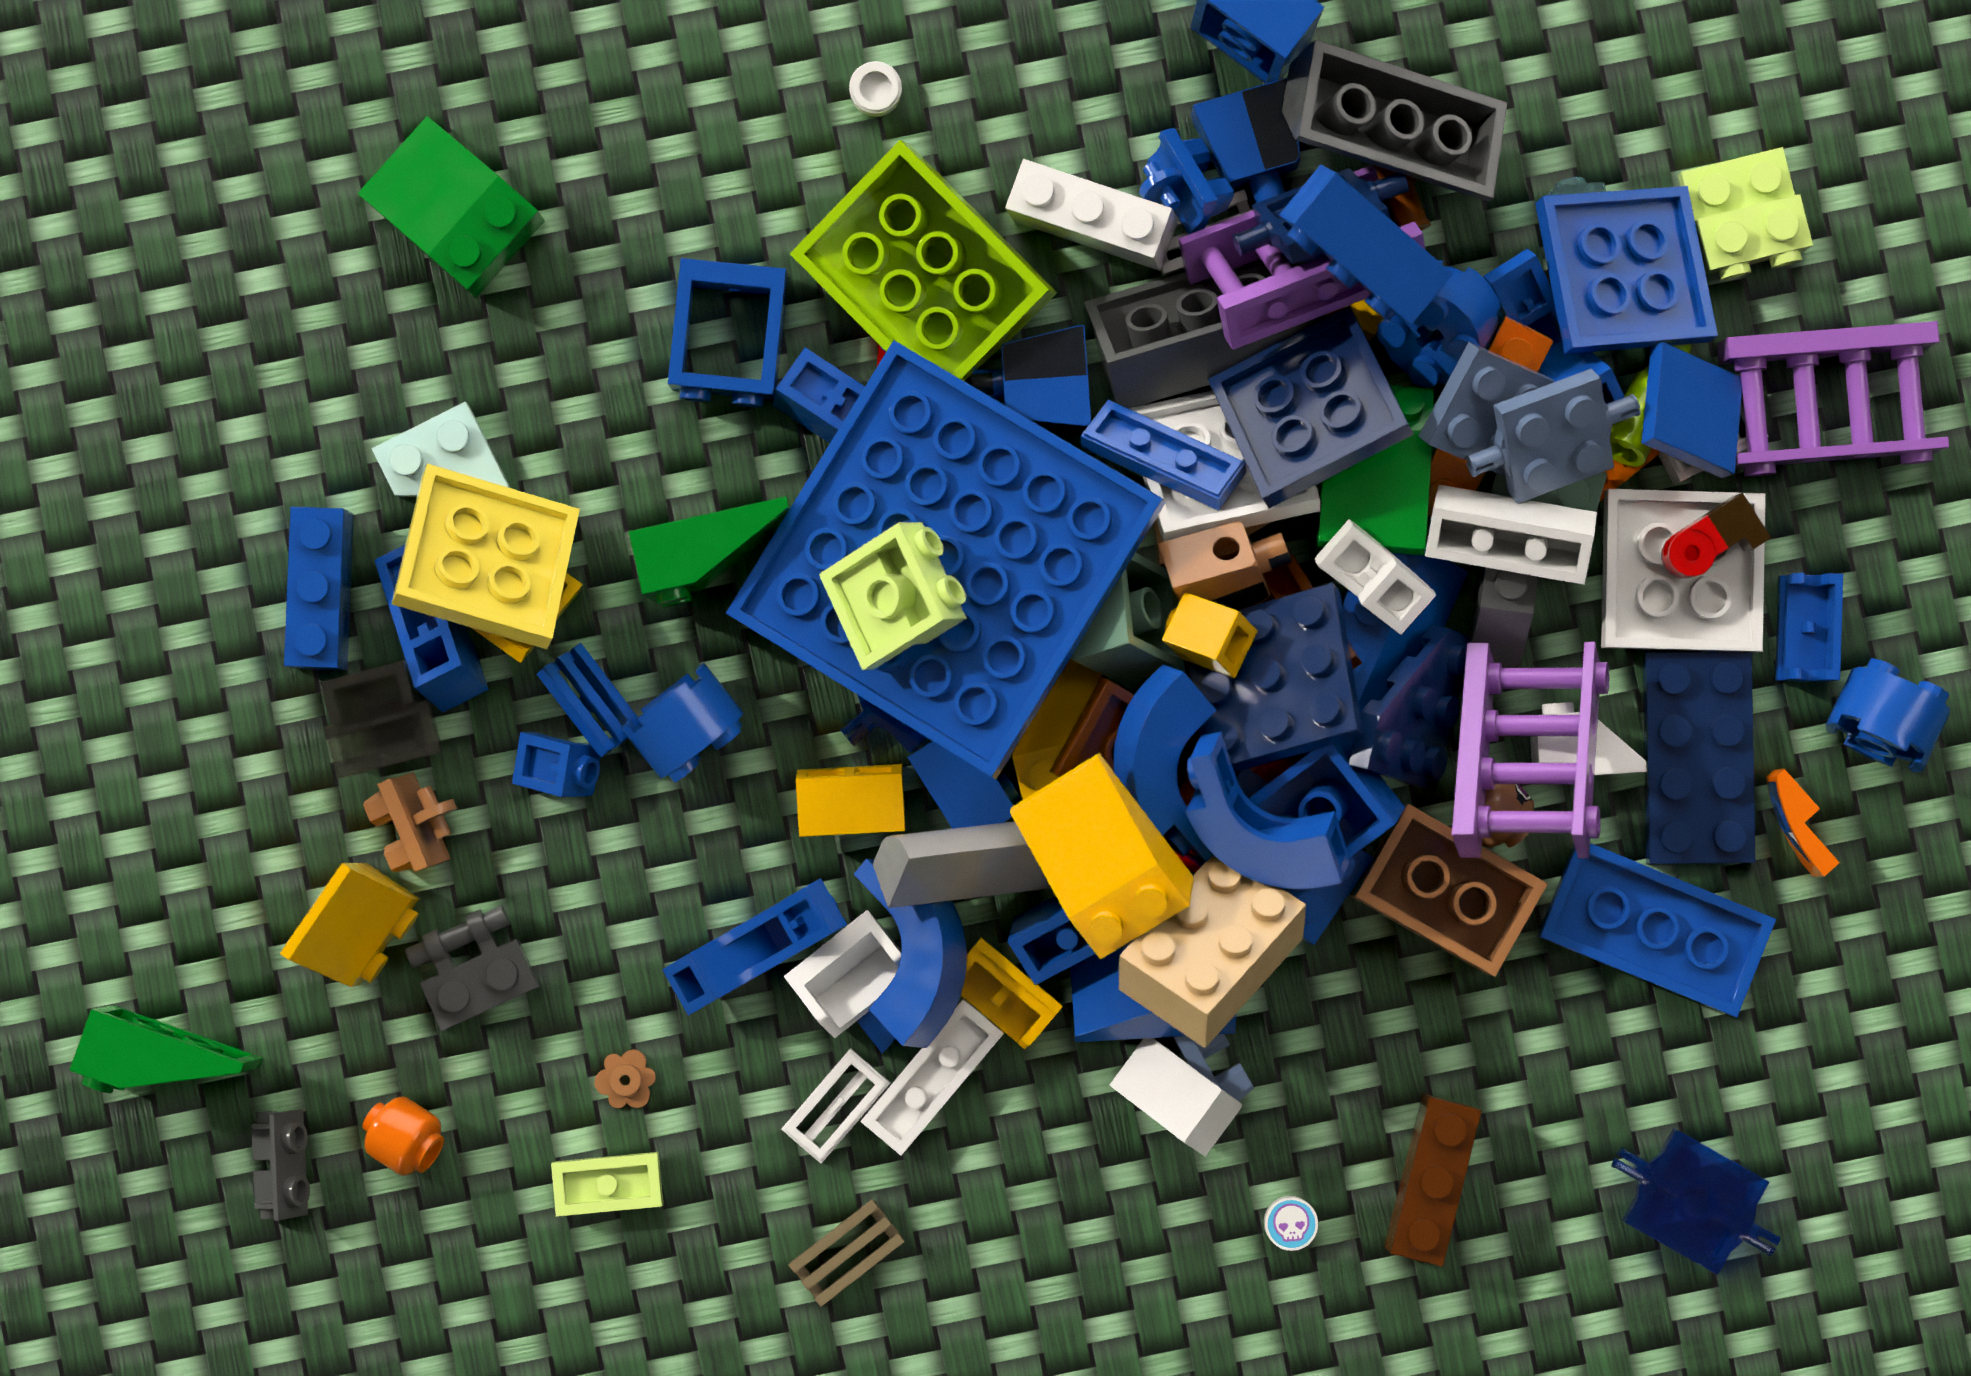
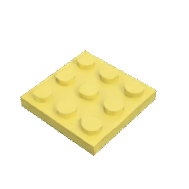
(486, 556)

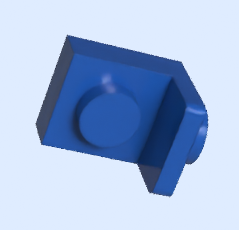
(556, 765)

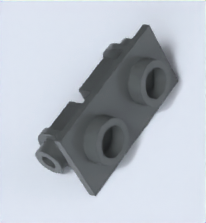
(284, 1188)

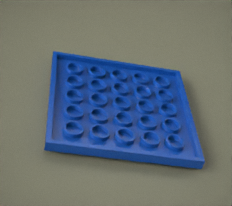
(1022, 528)

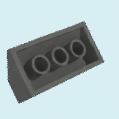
(1395, 119)
(1169, 336)

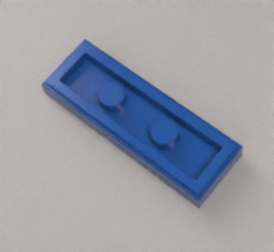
(1163, 454)

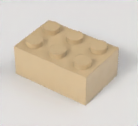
(1213, 953)

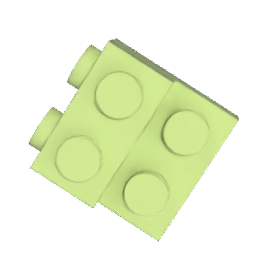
(1747, 213)
(894, 593)

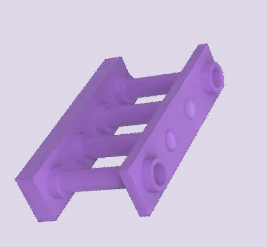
(1275, 302)
(1854, 350)
(1484, 725)

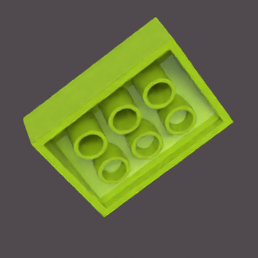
(922, 266)

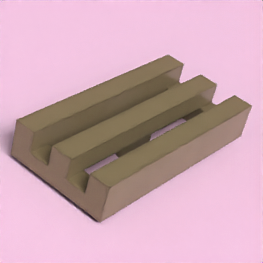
(811, 1280)

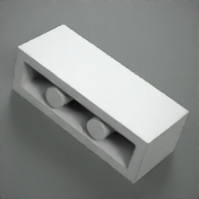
(1091, 214)
(1511, 536)

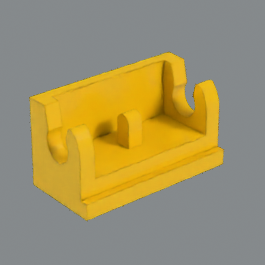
(850, 800)
(1007, 994)

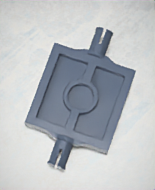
(1553, 436)

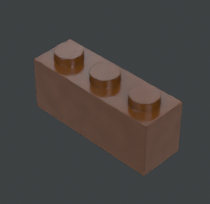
(1432, 1179)

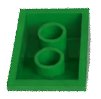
(452, 206)
(1388, 490)
(697, 550)
(135, 1050)

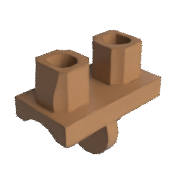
(417, 820)

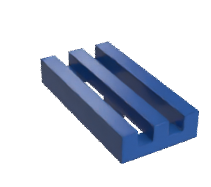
(596, 694)

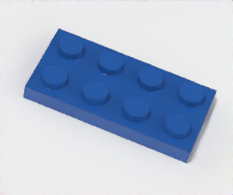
(1657, 928)

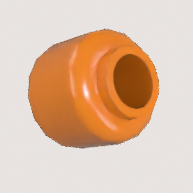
(403, 1136)

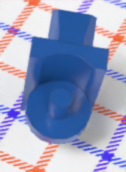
(1178, 181)

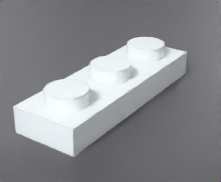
(932, 1078)

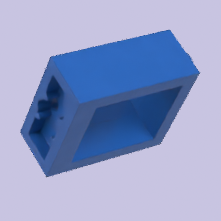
(732, 278)

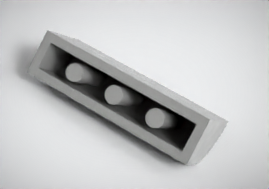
(956, 865)

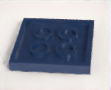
(1310, 407)
(1293, 683)

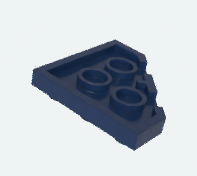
(1412, 722)

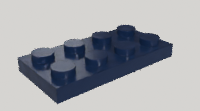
(1699, 757)

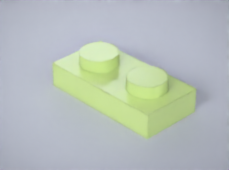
(607, 1184)

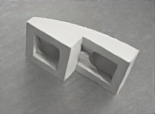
(1375, 576)

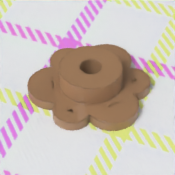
(641, 1077)

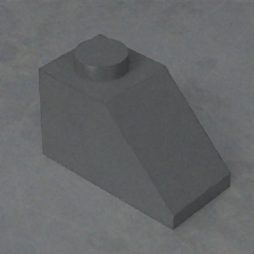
(1503, 613)

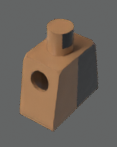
(1223, 564)

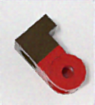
(1696, 545)

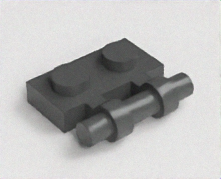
(480, 982)

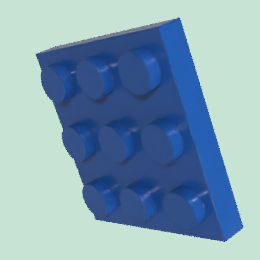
(1626, 269)

